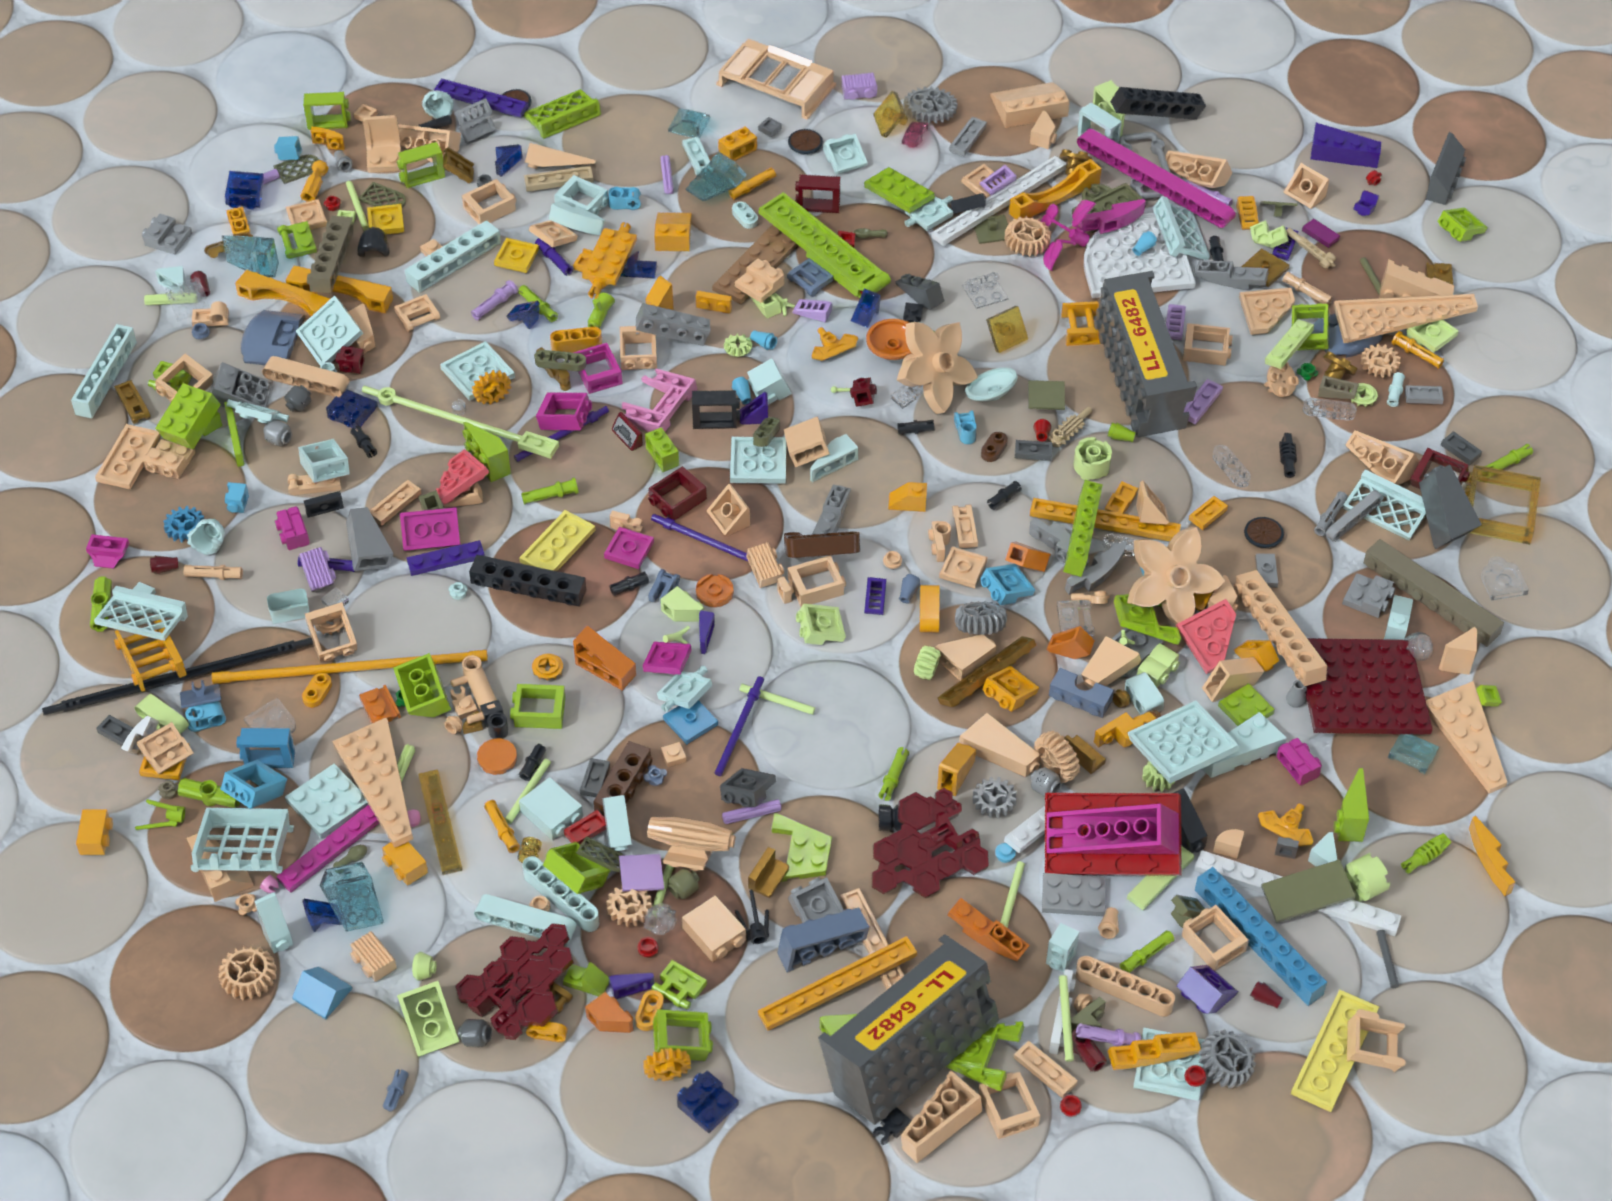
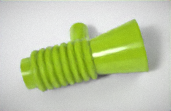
(600, 309)

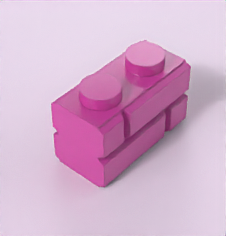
(292, 528)
(1299, 761)

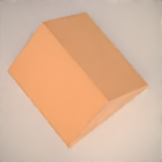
(1307, 186)
(1150, 507)
(729, 511)
(1460, 653)

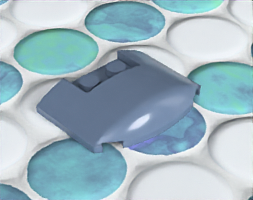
(270, 335)
(1336, 342)

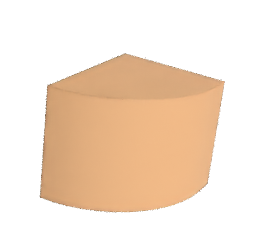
(1229, 843)

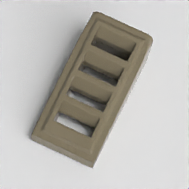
(1328, 384)

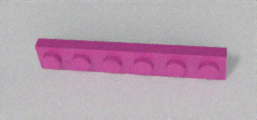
(328, 849)

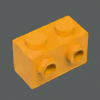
(737, 143)
(94, 831)
(405, 862)

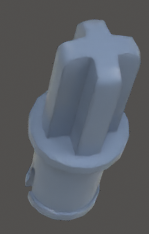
(395, 1090)

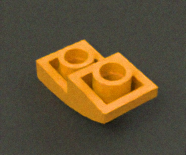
(325, 136)
(238, 221)

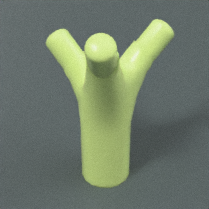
(783, 303)
(676, 636)
(1124, 640)

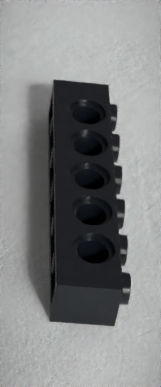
(1158, 103)
(527, 580)

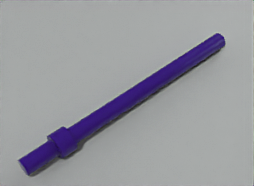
(591, 418)
(670, 524)
(753, 696)

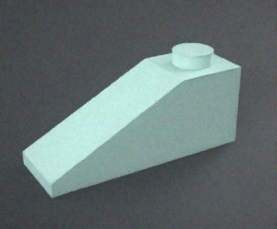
(842, 452)
(1398, 618)
(273, 923)

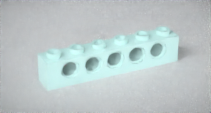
(452, 256)
(103, 371)

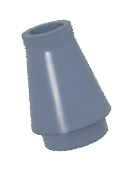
(909, 587)

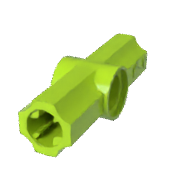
(99, 599)
(207, 792)

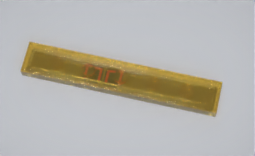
(440, 822)

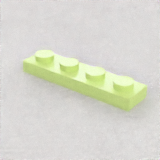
(1289, 344)

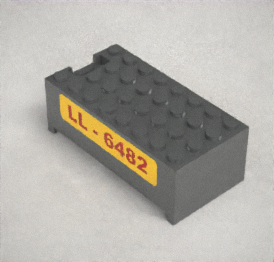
(1142, 355)
(910, 1031)

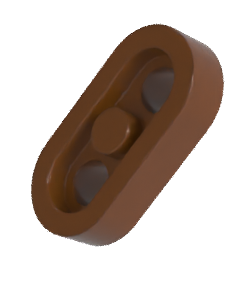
(996, 443)

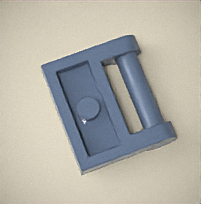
(813, 273)

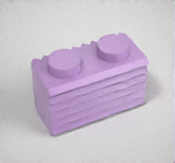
(859, 86)
(317, 569)

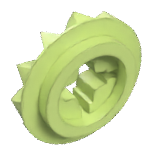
(731, 348)
(1370, 395)

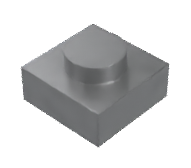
(769, 127)
(1286, 847)

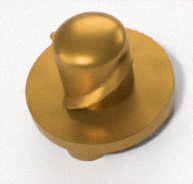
(1073, 159)
(1338, 366)

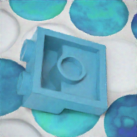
(1006, 583)

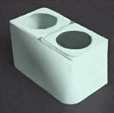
(279, 605)
(1144, 693)

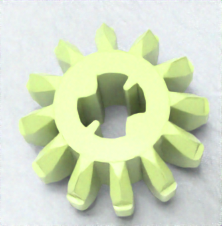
(927, 662)
(1154, 778)

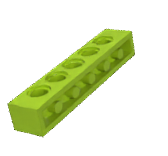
(1083, 528)

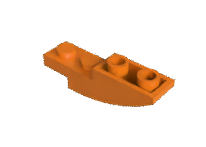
(987, 933)

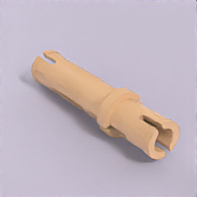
(1304, 287)
(221, 572)

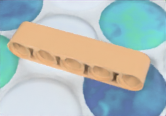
(311, 377)
(1130, 994)

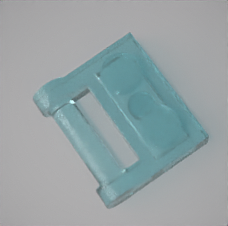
(1415, 748)

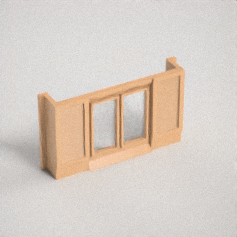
(779, 75)

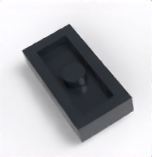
(323, 504)

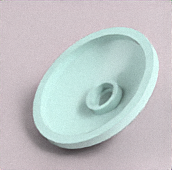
(992, 384)

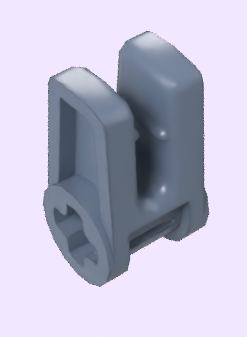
(663, 581)

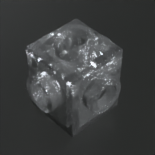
(655, 922)

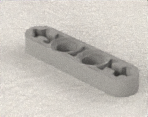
(1354, 515)

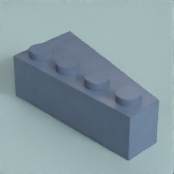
(821, 937)

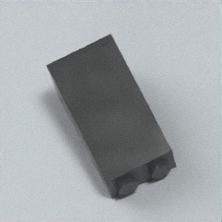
(1447, 506)

